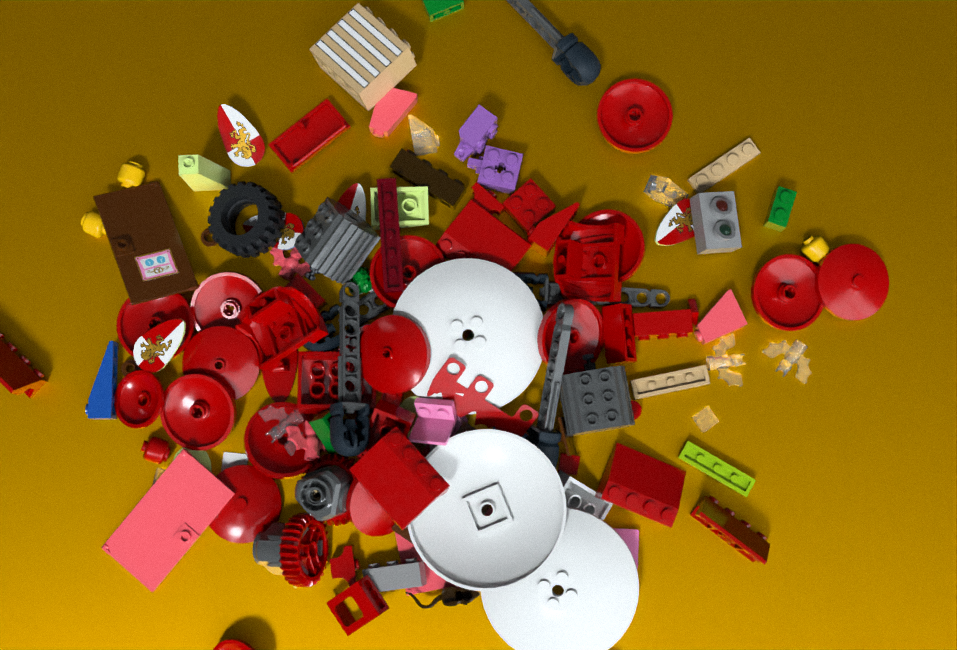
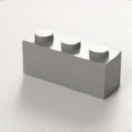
(397, 575)

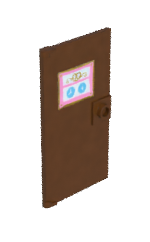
(145, 243)

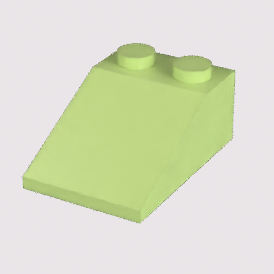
(411, 207)

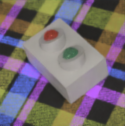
(715, 222)

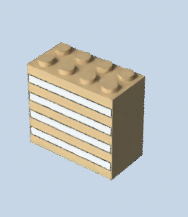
(364, 56)

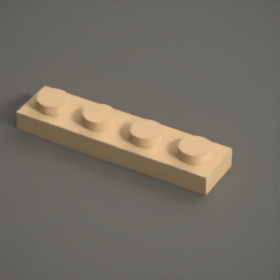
(724, 166)
(670, 382)

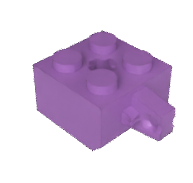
(475, 133)
(489, 165)

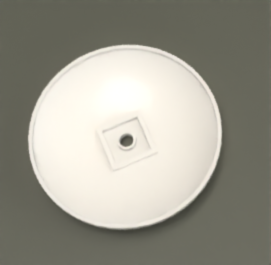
(490, 304)
(525, 519)
(596, 600)

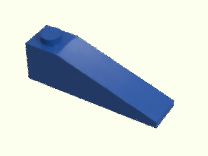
(102, 395)

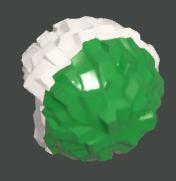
(362, 280)

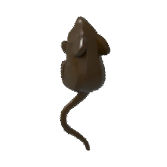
(450, 597)

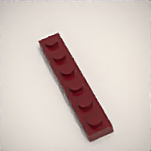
(390, 235)

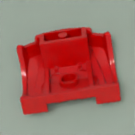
(589, 261)
(280, 324)

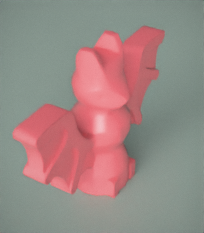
(290, 264)
(310, 444)

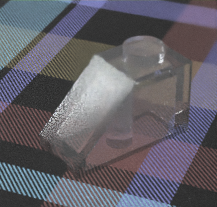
(423, 137)
(664, 191)

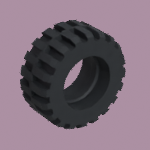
(226, 210)

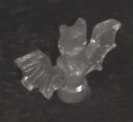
(792, 355)
(722, 361)
(277, 432)

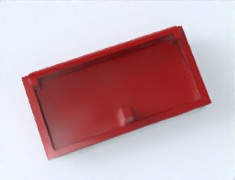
(309, 136)

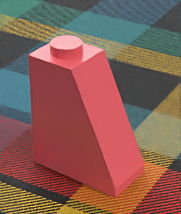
(391, 111)
(720, 320)

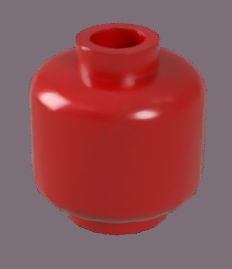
(156, 450)

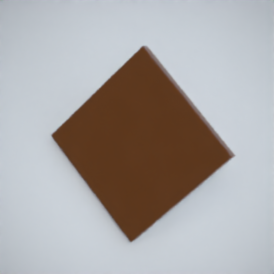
(568, 440)

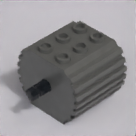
(335, 242)
(596, 399)

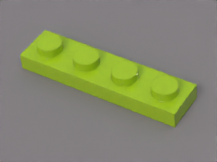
(716, 468)

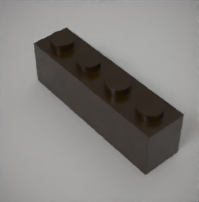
(422, 174)

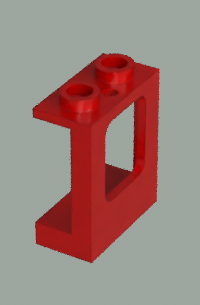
(367, 599)

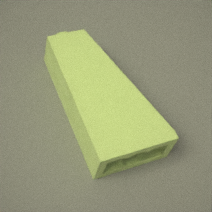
(202, 173)

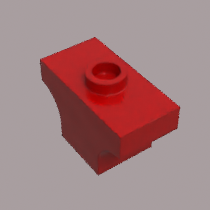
(487, 200)
(345, 566)

